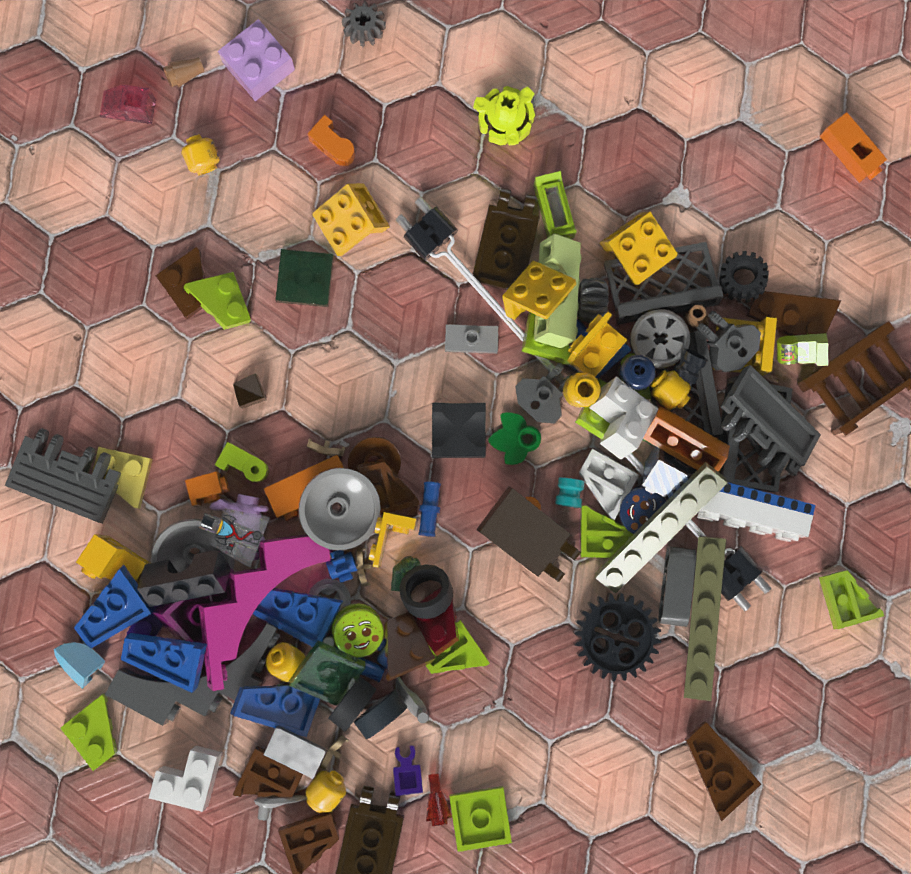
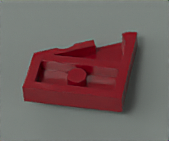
(439, 631)

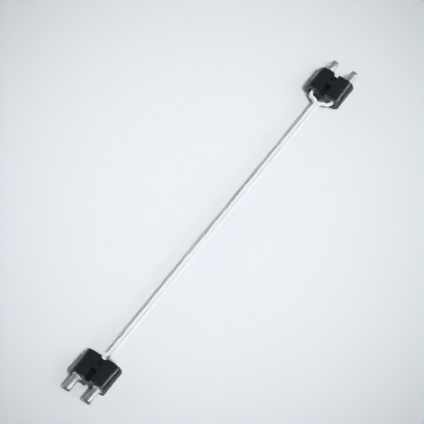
(437, 230)

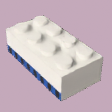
(760, 511)

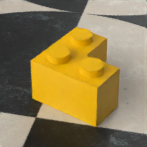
(106, 556)

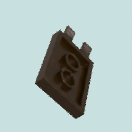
(506, 242)
(527, 534)
(371, 836)

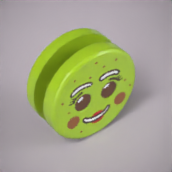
(357, 630)

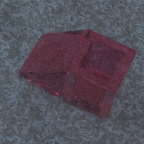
(128, 104)

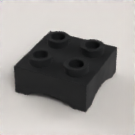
(458, 430)

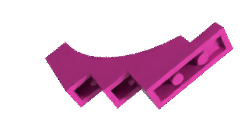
(225, 620)

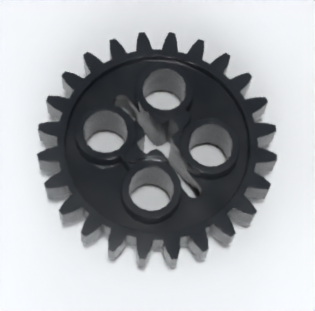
(625, 614)

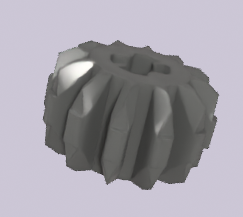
(355, 19)
(592, 299)

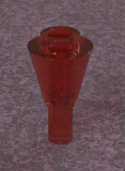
(437, 807)

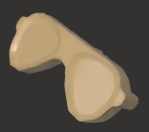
(325, 450)
(360, 566)
(332, 752)

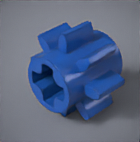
(341, 565)

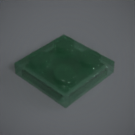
(304, 278)
(327, 673)

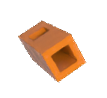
(853, 148)

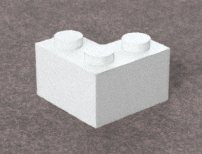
(627, 414)
(188, 787)

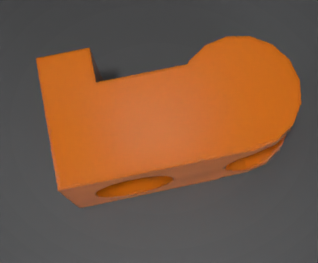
(336, 148)

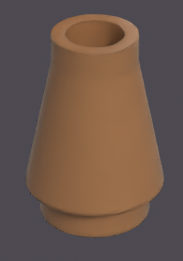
(183, 71)
(693, 322)

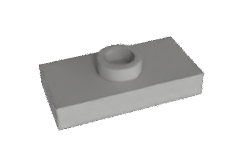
(471, 339)

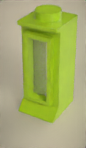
(554, 205)

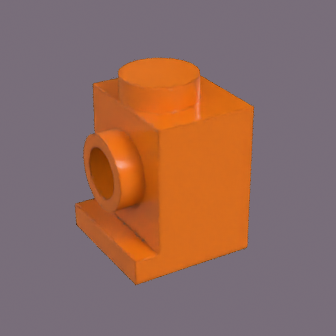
(206, 488)

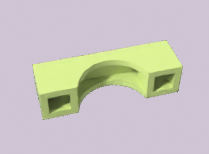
(561, 326)

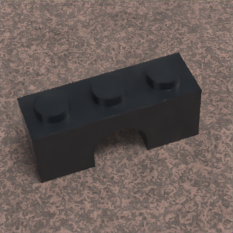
(204, 577)

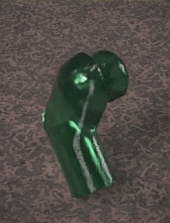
(401, 569)

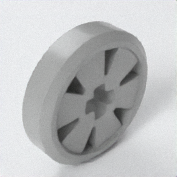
(660, 323)

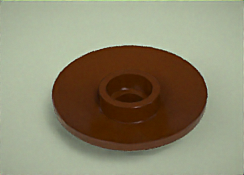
(377, 447)

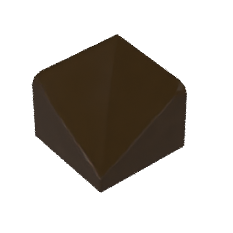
(249, 391)

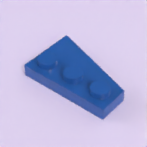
(113, 610)
(299, 614)
(166, 658)
(276, 707)

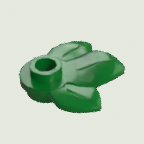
(511, 438)

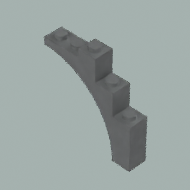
(160, 698)

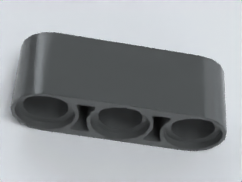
(677, 586)

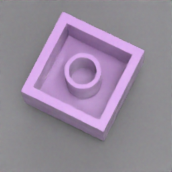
(256, 60)

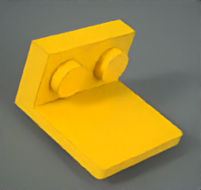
(349, 217)
(640, 247)
(537, 291)
(597, 348)
(763, 359)
(400, 524)

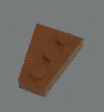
(795, 312)
(721, 770)

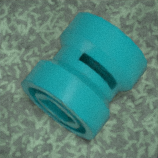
(569, 492)

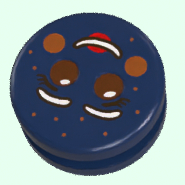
(639, 507)

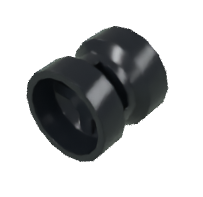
(690, 365)

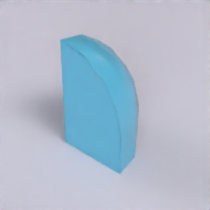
(78, 661)

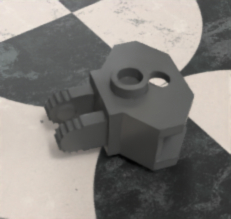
(730, 343)
(543, 392)

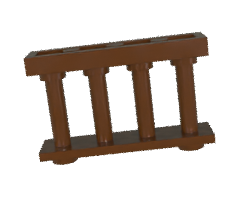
(837, 367)

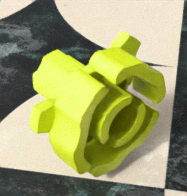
(506, 114)

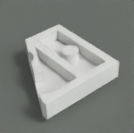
(607, 481)

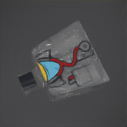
(236, 533)

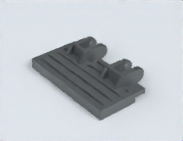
(775, 421)
(64, 481)

